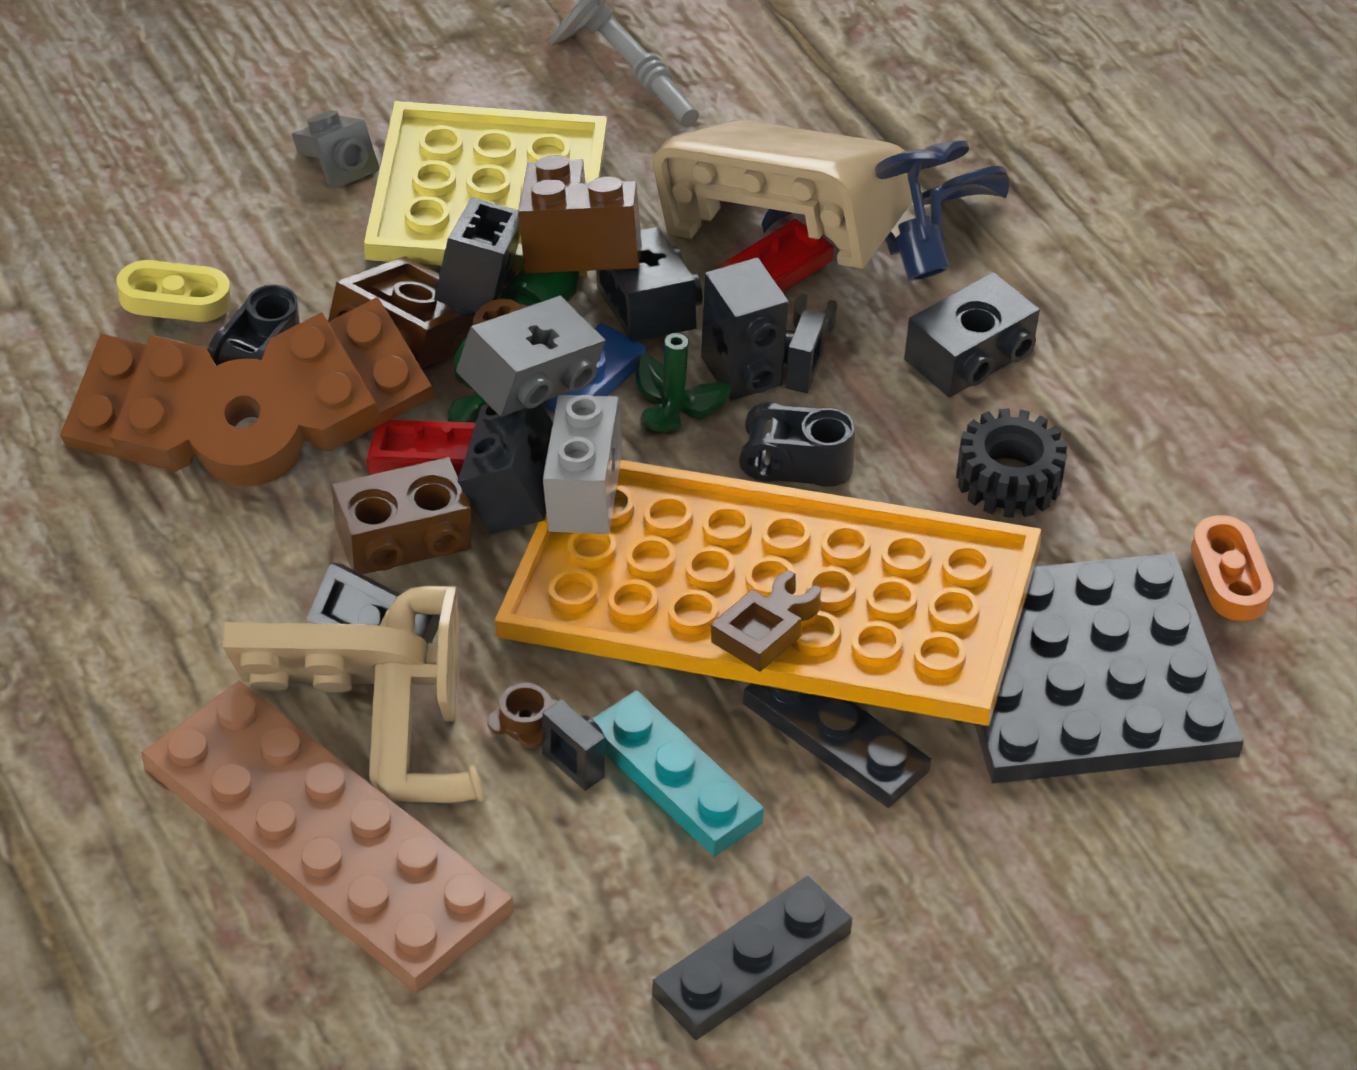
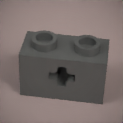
(530, 356)

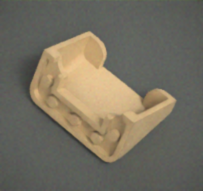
(783, 170)

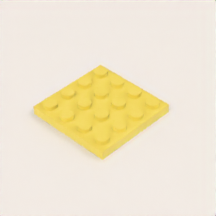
(452, 153)

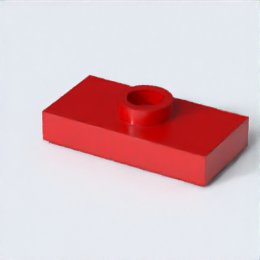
(788, 254)
(415, 442)

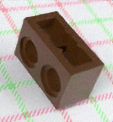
(402, 516)

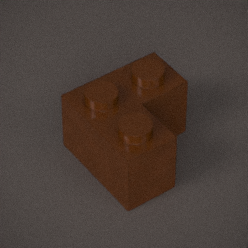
(576, 222)

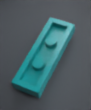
(678, 774)

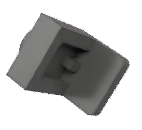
(340, 145)

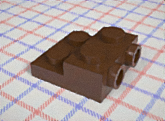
(408, 296)

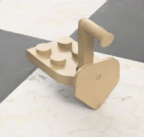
(377, 655)

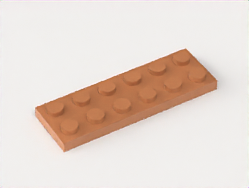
(328, 835)

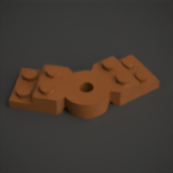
(312, 385)

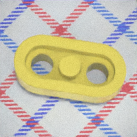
(174, 290)

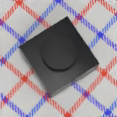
(574, 744)

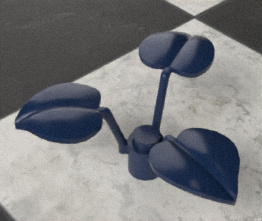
(922, 237)

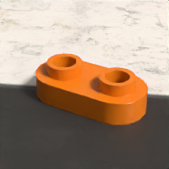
(1236, 579)

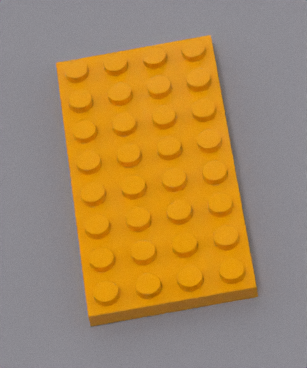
(910, 596)

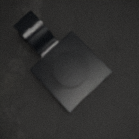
(805, 344)

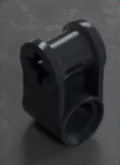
(262, 316)
(803, 445)

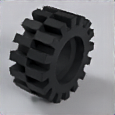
(1005, 485)

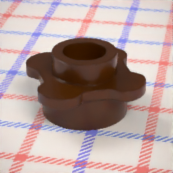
(521, 713)

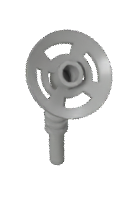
(645, 66)

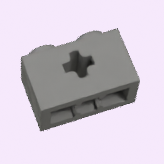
(583, 464)

